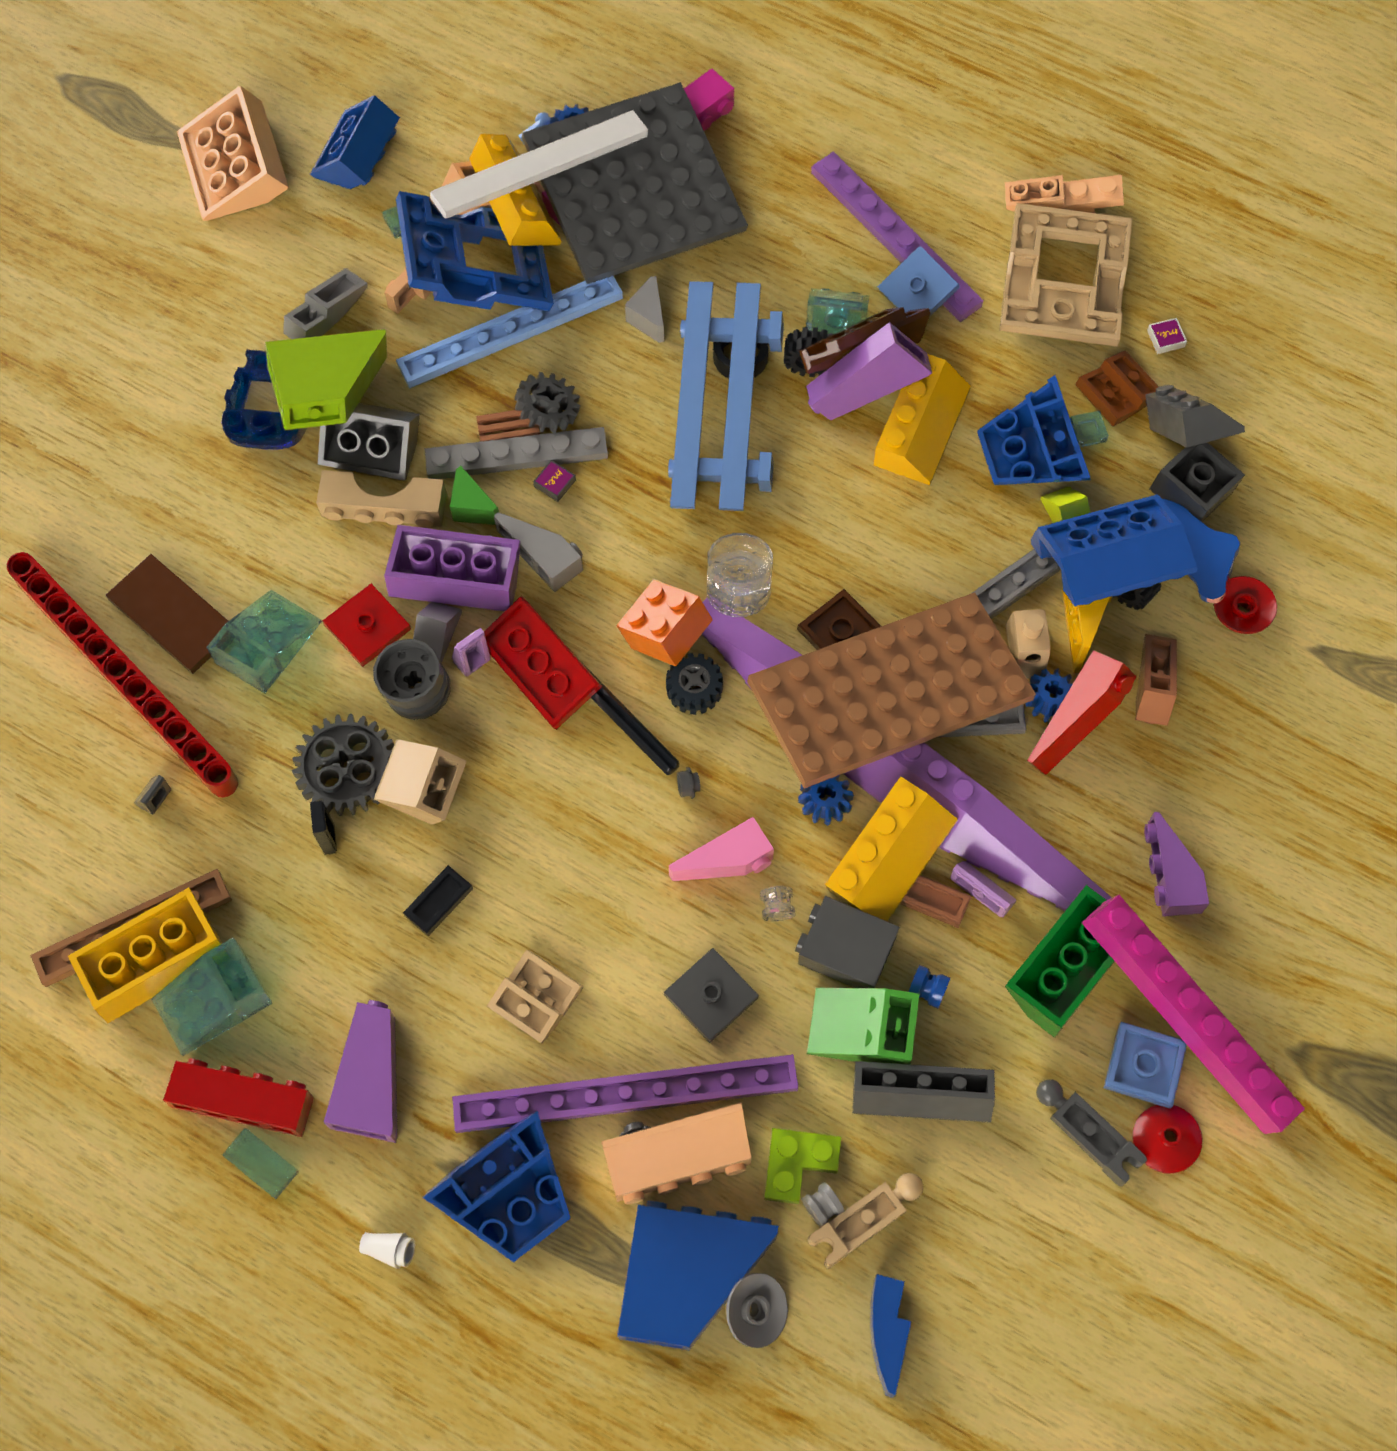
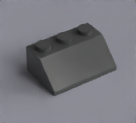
(1187, 417)
(371, 442)

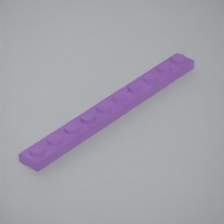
(626, 1093)

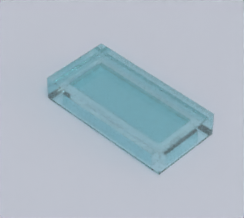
(260, 1163)

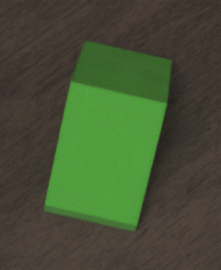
(470, 502)

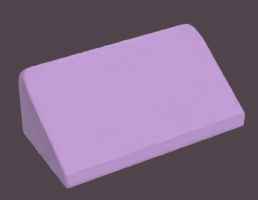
(982, 888)

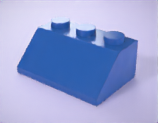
(356, 144)

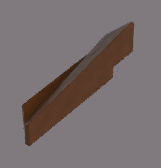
(833, 348)

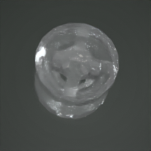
(777, 903)

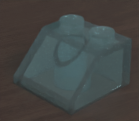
(835, 309)

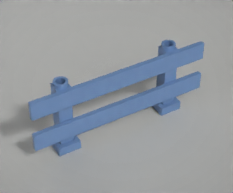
(744, 332)

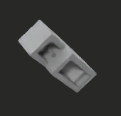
(324, 305)

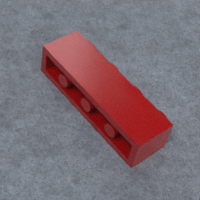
(239, 1098)

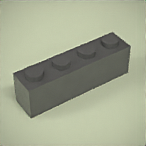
(923, 1091)

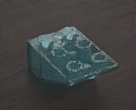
(262, 639)
(211, 997)

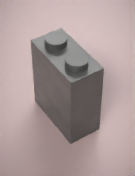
(846, 944)

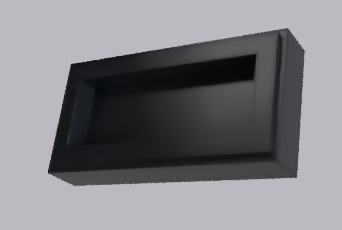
(323, 827)
(438, 900)

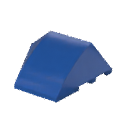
(1034, 441)
(506, 1191)

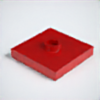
(366, 625)

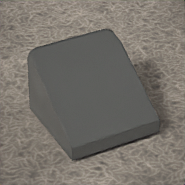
(153, 794)

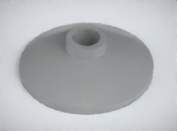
(767, 1313)

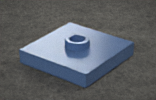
(918, 283)
(1145, 1065)

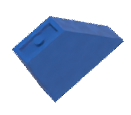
(685, 1271)

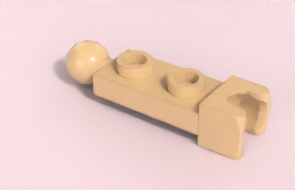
(866, 1217)

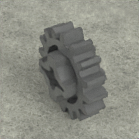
(547, 402)

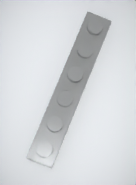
(516, 453)

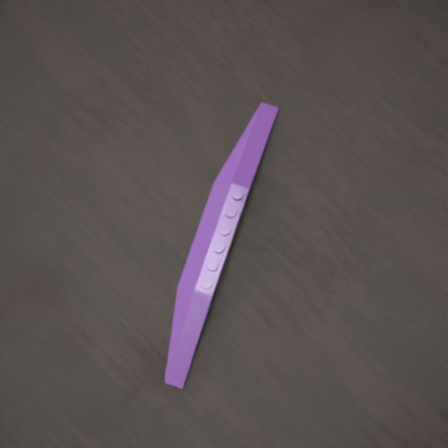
(985, 829)

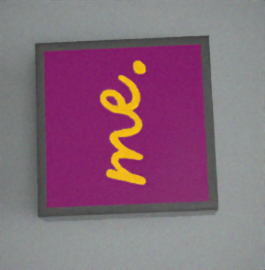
(554, 480)

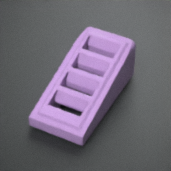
(471, 652)

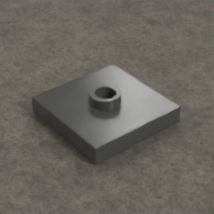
(711, 995)

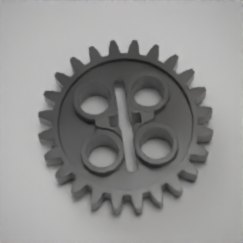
(342, 738)

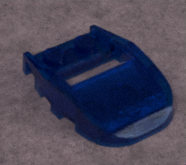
(254, 427)

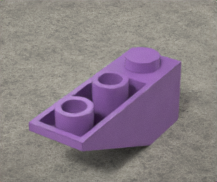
(1178, 875)

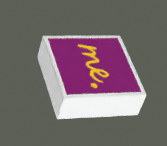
(1166, 336)

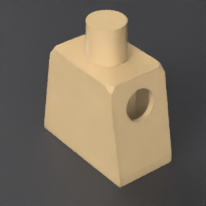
(1029, 636)

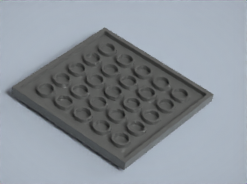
(642, 197)

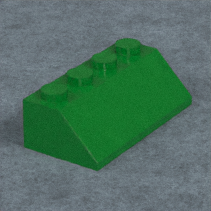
(1061, 967)

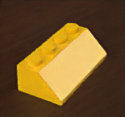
(521, 211)
(922, 423)
(891, 851)
(143, 955)

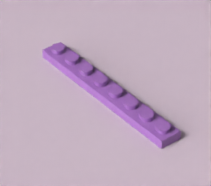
(888, 226)

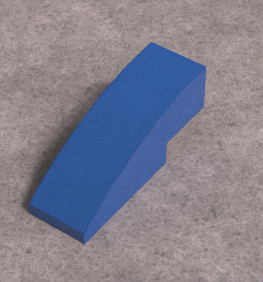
(887, 1331)

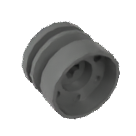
(404, 666)

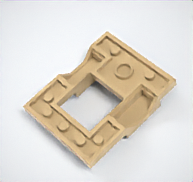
(1064, 308)

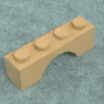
(418, 503)

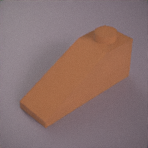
(1157, 680)

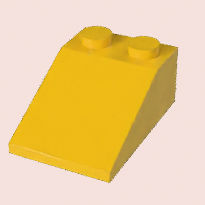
(1082, 626)

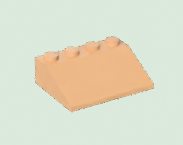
(232, 156)
(678, 1154)

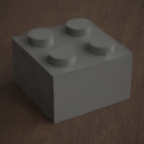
(1198, 480)

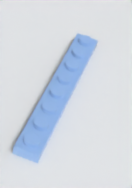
(506, 331)

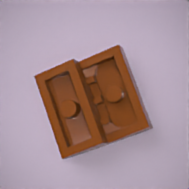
(1117, 387)

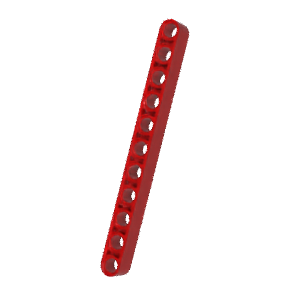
(128, 683)

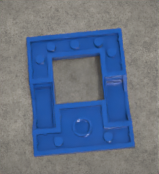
(438, 262)

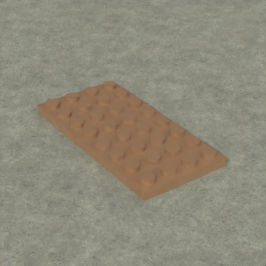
(889, 689)

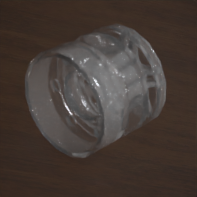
(739, 574)

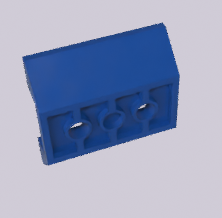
(1117, 549)

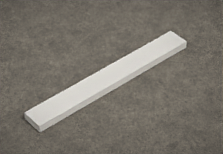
(538, 164)

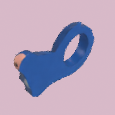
(1212, 552)

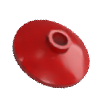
(1254, 597)
(1160, 1153)

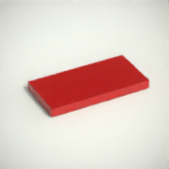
(540, 663)

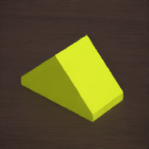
(1065, 504)

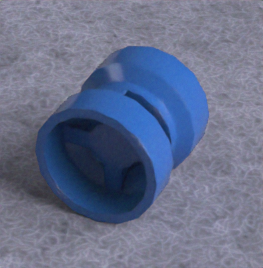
(929, 986)

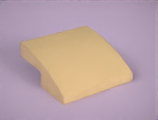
(535, 996)

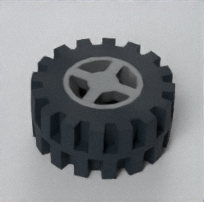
(690, 673)

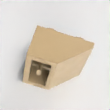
(420, 781)

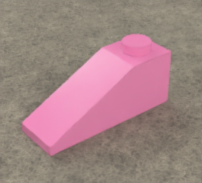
(729, 855)

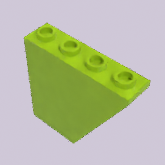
(323, 376)

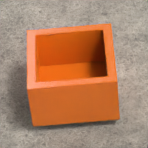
(664, 622)

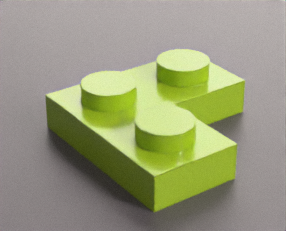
(793, 1153)

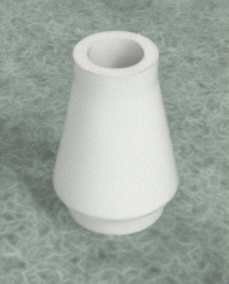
(388, 1248)

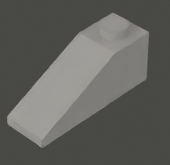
(543, 550)

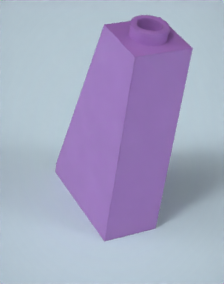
(868, 372)
(366, 1082)

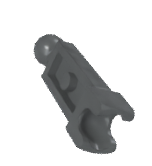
(1090, 1131)

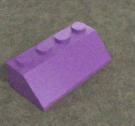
(453, 568)

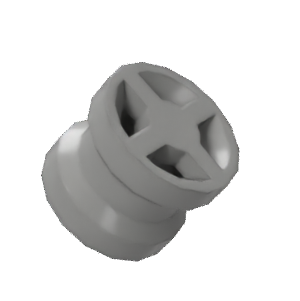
(822, 1204)

